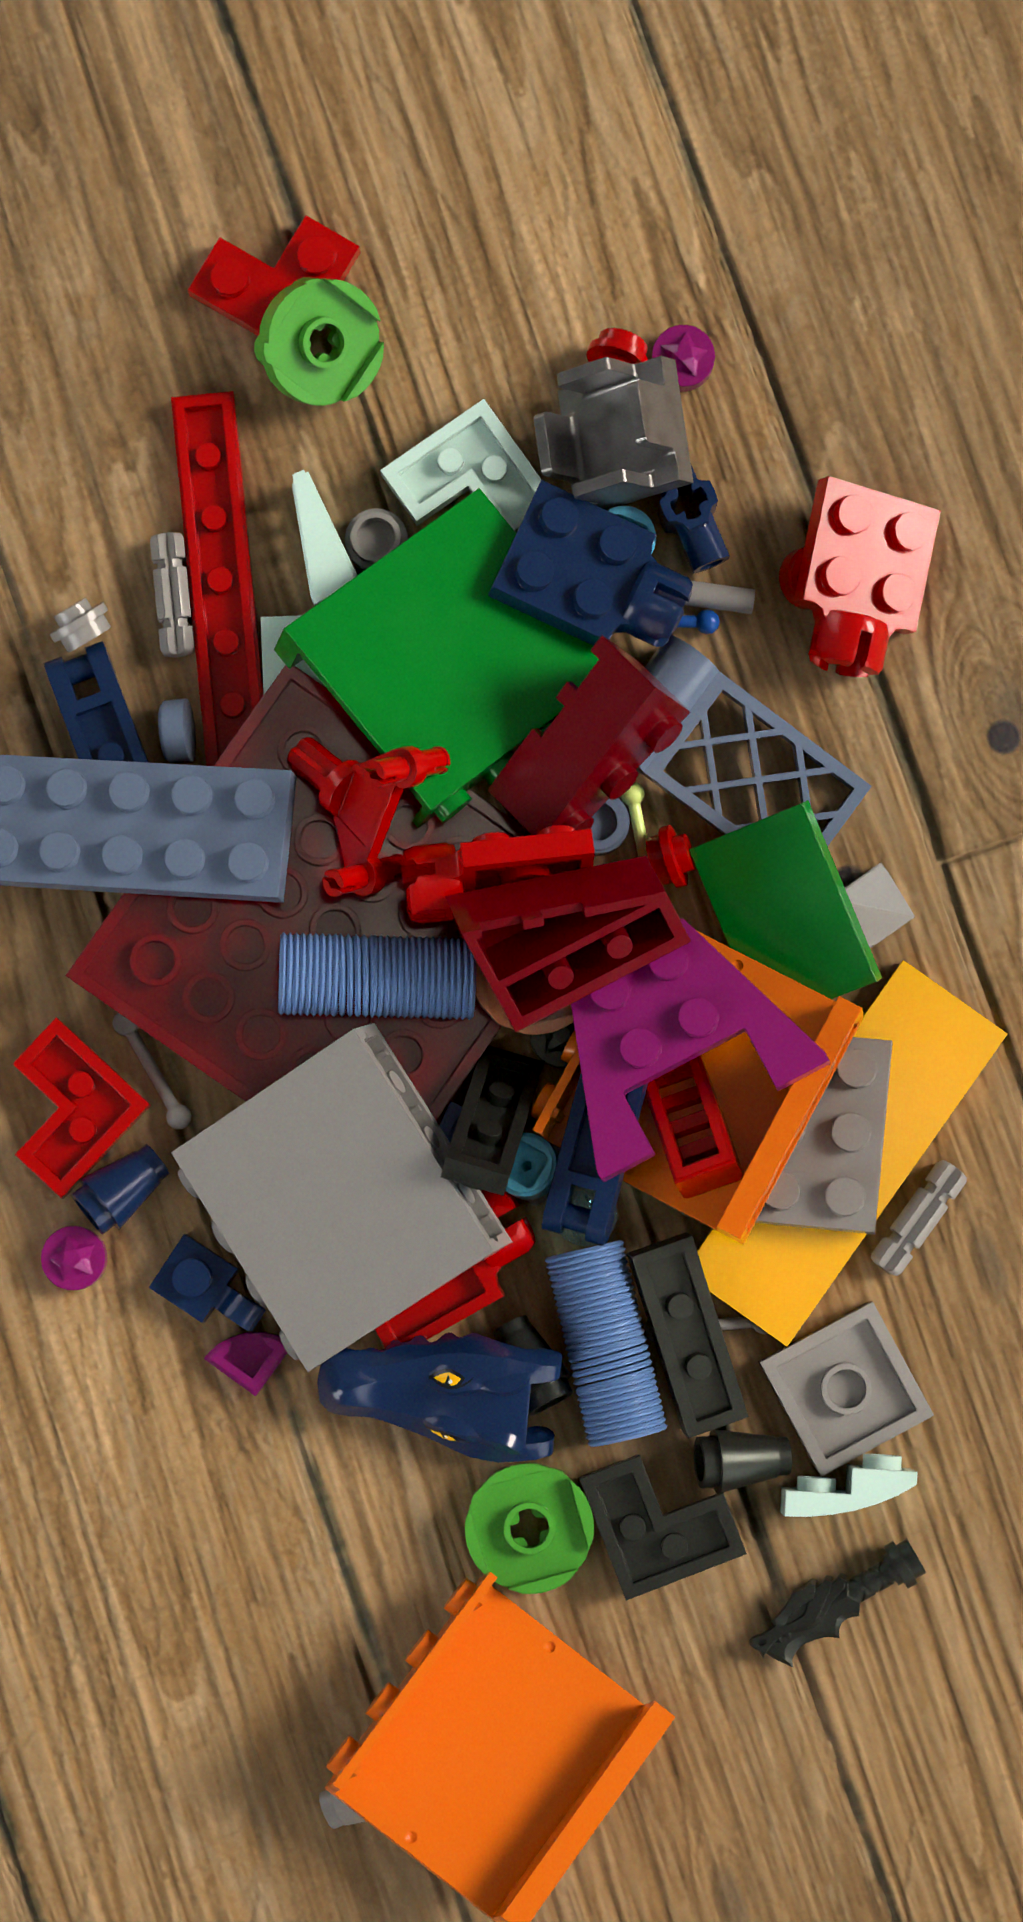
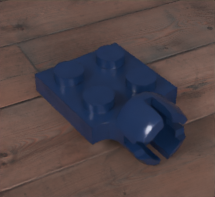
(589, 572)

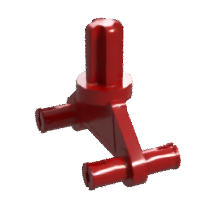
(363, 806)

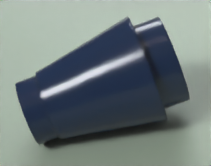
(120, 1188)

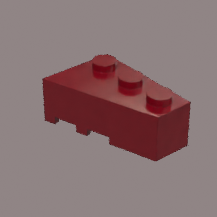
(591, 745)
(566, 934)

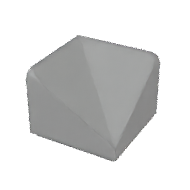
(878, 904)

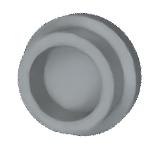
(373, 536)
(80, 624)

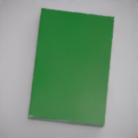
(787, 902)

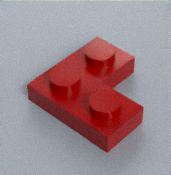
(245, 286)
(91, 1103)

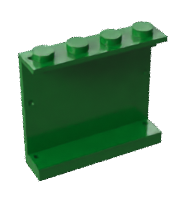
(435, 659)

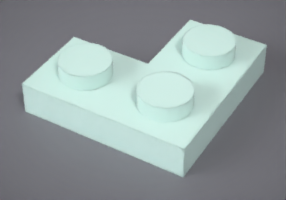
(461, 458)

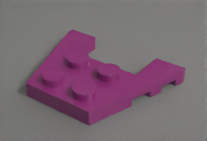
(663, 1021)

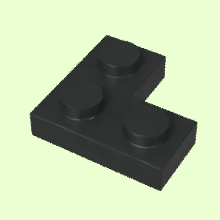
(652, 1546)

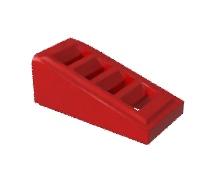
(712, 1171)

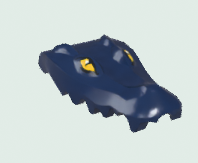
(451, 1390)

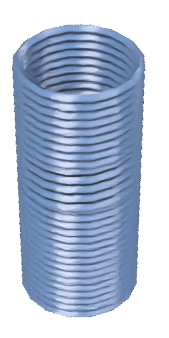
(397, 976)
(604, 1321)

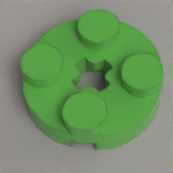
(354, 333)
(548, 1495)

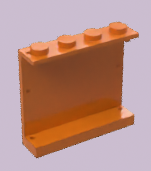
(759, 1118)
(495, 1754)

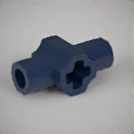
(700, 535)

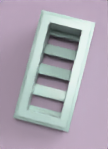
(324, 554)

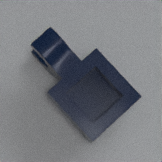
(201, 1281)

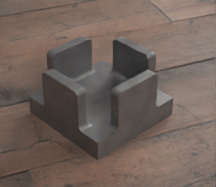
(616, 432)

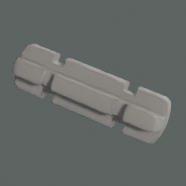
(172, 594)
(919, 1217)

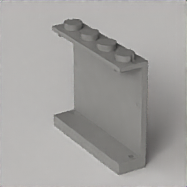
(338, 1197)

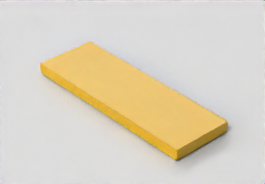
(934, 1062)

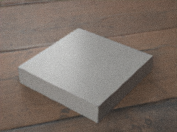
(846, 1388)

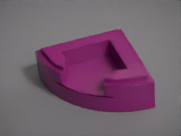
(248, 1358)

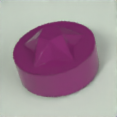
(692, 354)
(74, 1258)

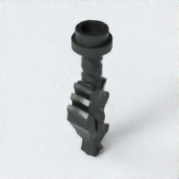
(820, 1608)

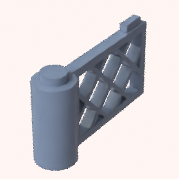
(697, 685)

